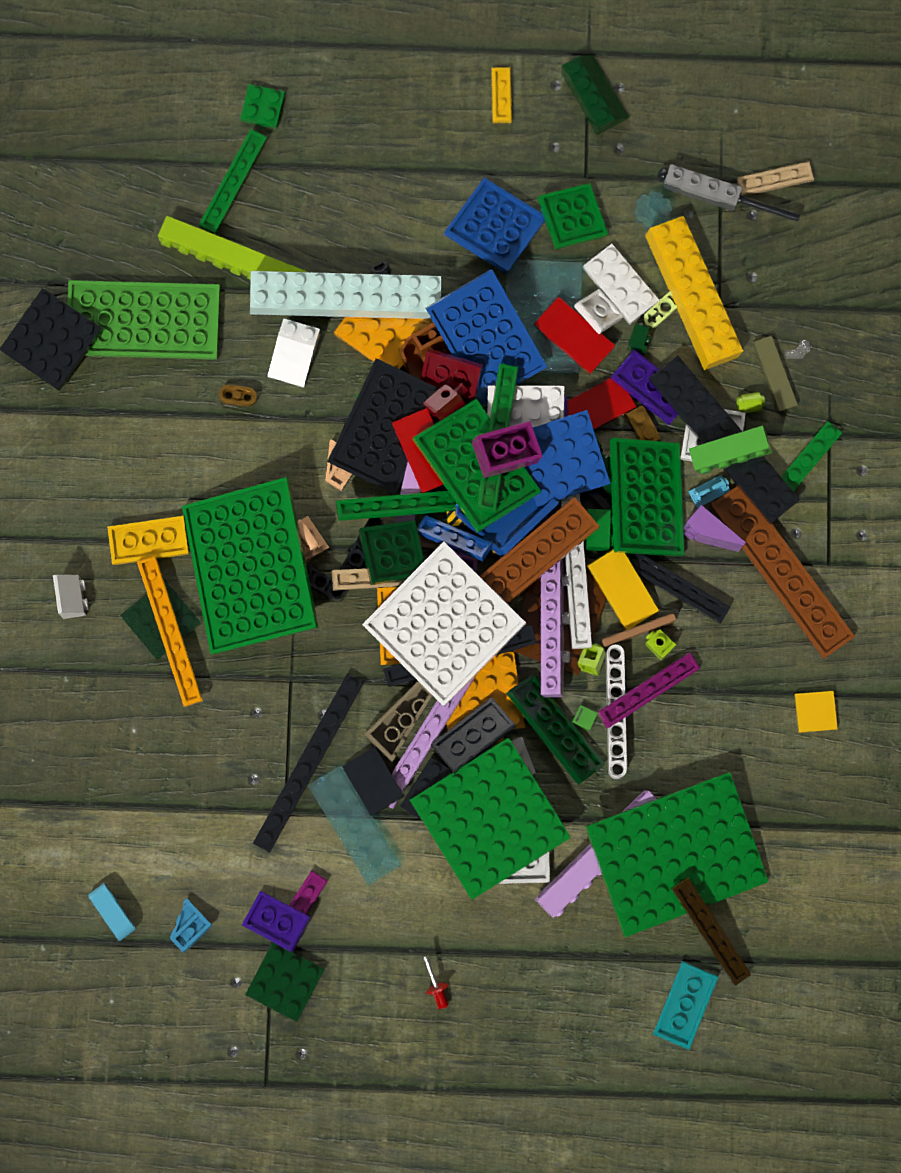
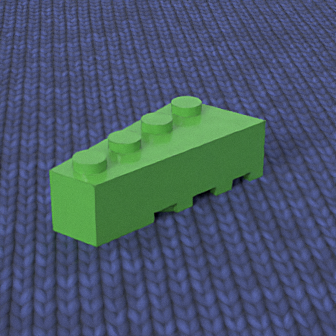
(730, 450)

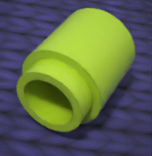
(750, 402)

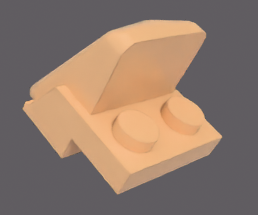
(311, 539)

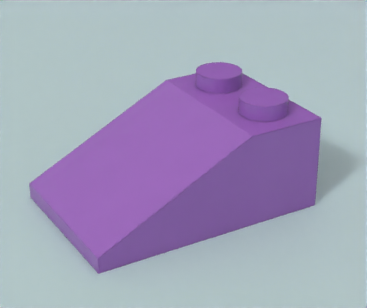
(709, 530)

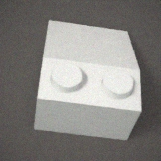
(294, 352)

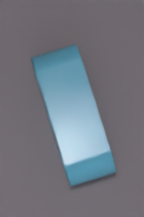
(111, 912)

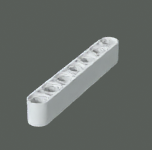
(618, 683)

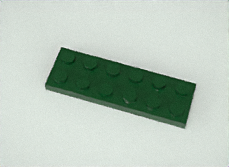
(555, 729)

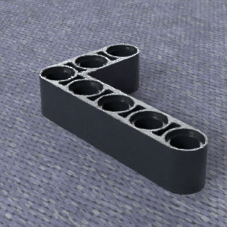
(327, 589)

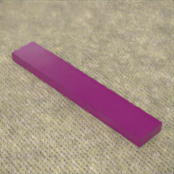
(648, 690)

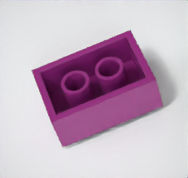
(507, 449)

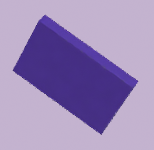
(276, 921)

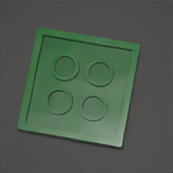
(572, 216)

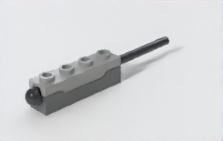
(713, 191)

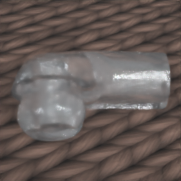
(799, 352)

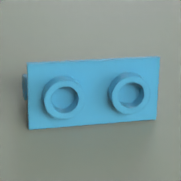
(709, 491)

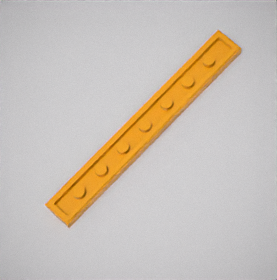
(169, 631)

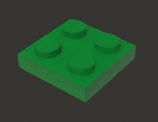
(262, 106)

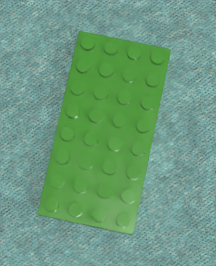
(150, 318)

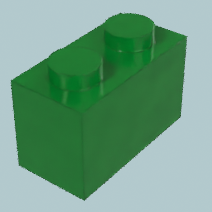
(601, 538)

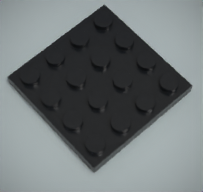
(51, 339)

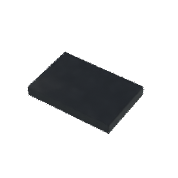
(373, 781)

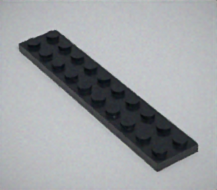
(711, 422)

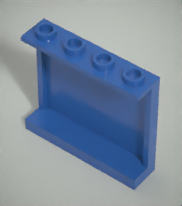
(514, 526)

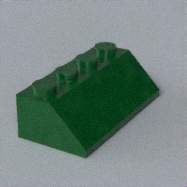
(593, 93)

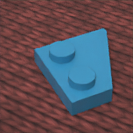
(189, 927)

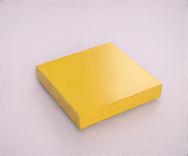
(815, 711)

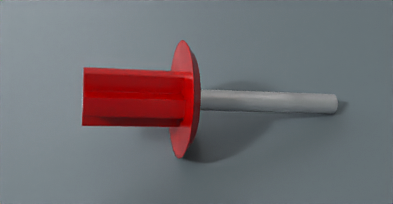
(437, 989)

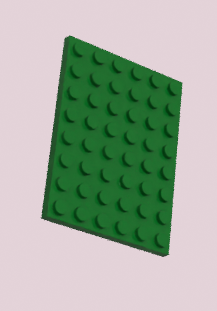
(250, 566)
(674, 837)

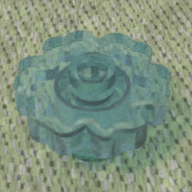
(652, 210)

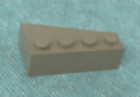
(396, 723)

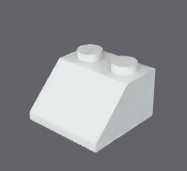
(70, 596)

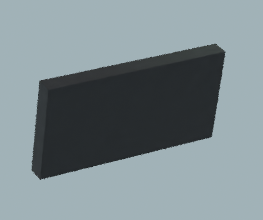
(473, 735)

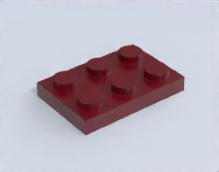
(450, 370)

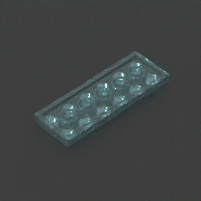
(354, 825)

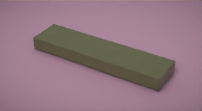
(775, 374)

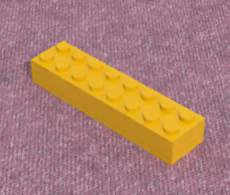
(693, 293)

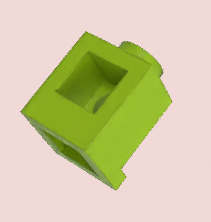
(659, 651)
(592, 666)

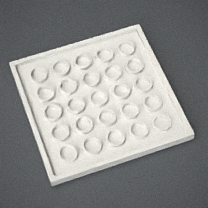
(444, 624)

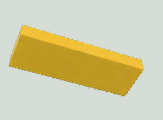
(501, 95)

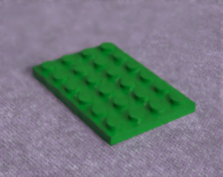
(453, 459)
(646, 497)

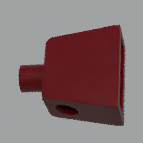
(446, 401)

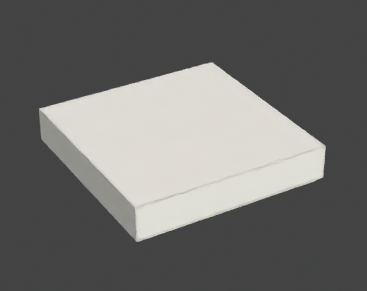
(599, 311)

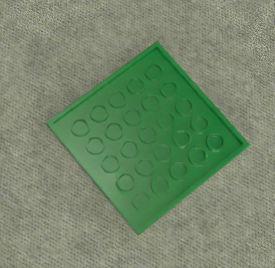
(490, 818)

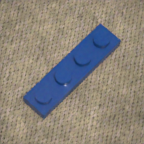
(454, 538)

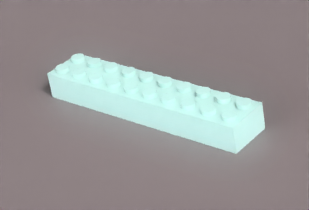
(342, 294)

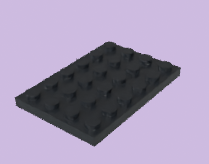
(368, 440)

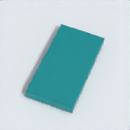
(685, 1005)

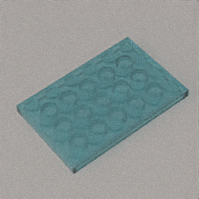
(532, 289)

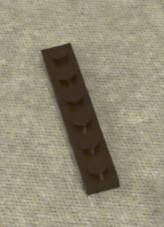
(710, 931)

